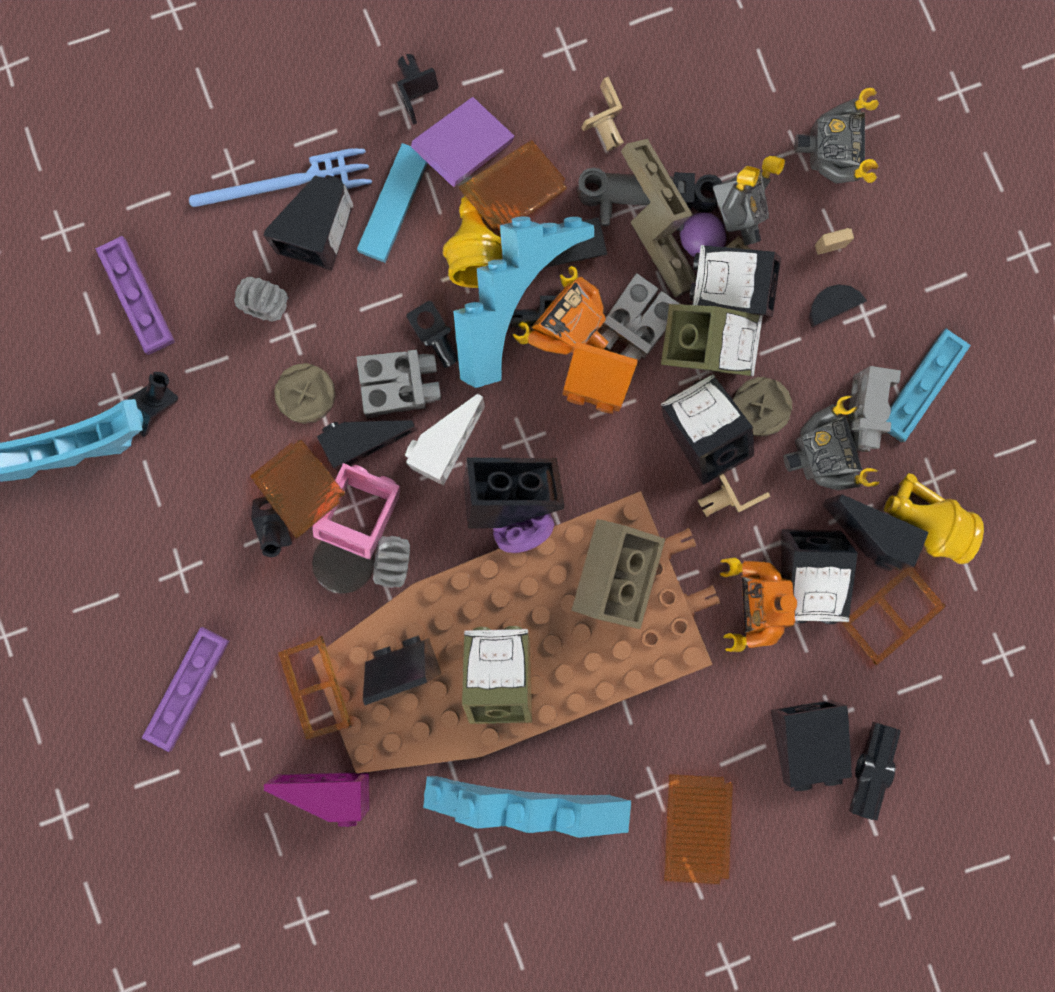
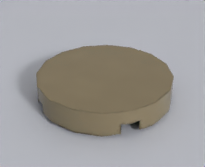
(305, 393)
(764, 405)

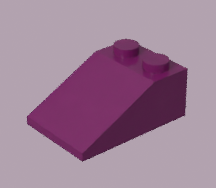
(326, 795)

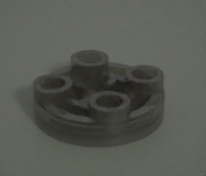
(340, 569)

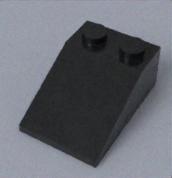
(510, 490)
(877, 534)
(399, 669)

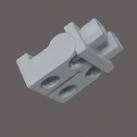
(629, 326)
(394, 382)
(870, 396)

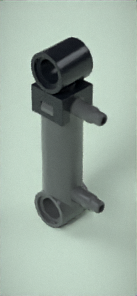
(625, 189)

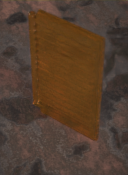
(514, 186)
(298, 487)
(698, 829)

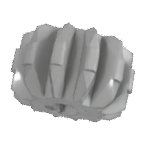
(261, 299)
(391, 561)

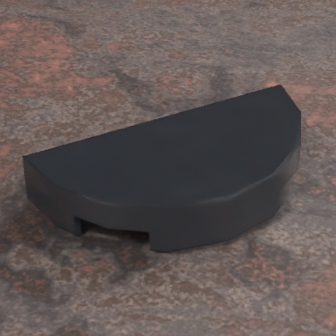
(834, 302)

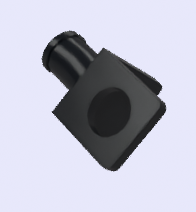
(415, 83)
(530, 316)
(435, 335)
(153, 399)
(269, 528)

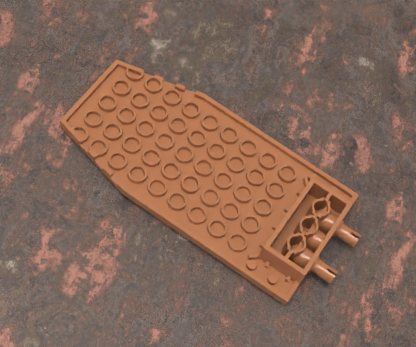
(574, 658)

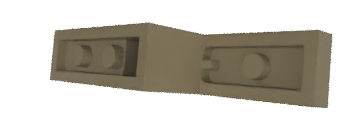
(660, 217)

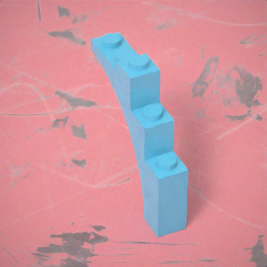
(484, 324)
(66, 447)
(527, 811)

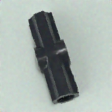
(875, 771)

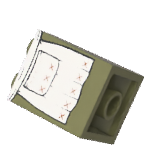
(711, 339)
(497, 676)

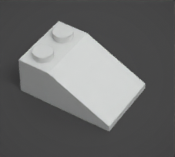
(442, 444)

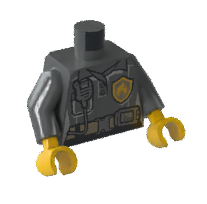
(839, 142)
(744, 199)
(828, 451)

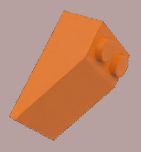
(598, 378)

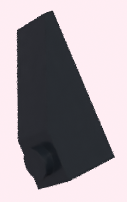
(356, 440)

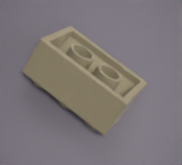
(618, 574)

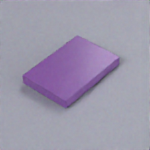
(462, 141)

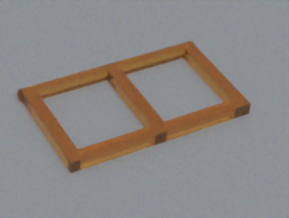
(908, 632)
(296, 693)

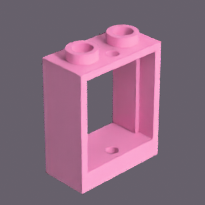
(348, 538)

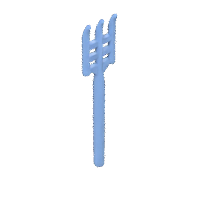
(289, 180)

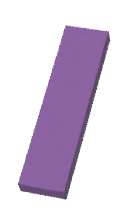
(135, 295)
(185, 689)

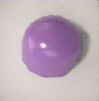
(702, 230)

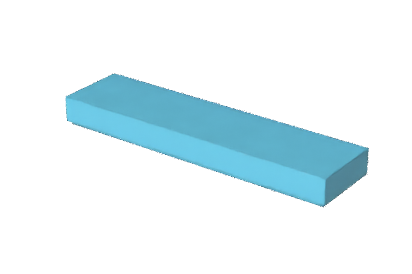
(392, 204)
(925, 383)

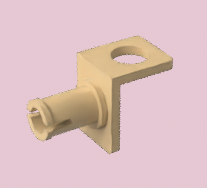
(604, 120)
(726, 497)

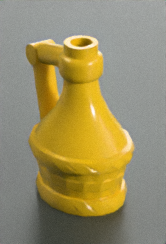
(470, 247)
(951, 528)

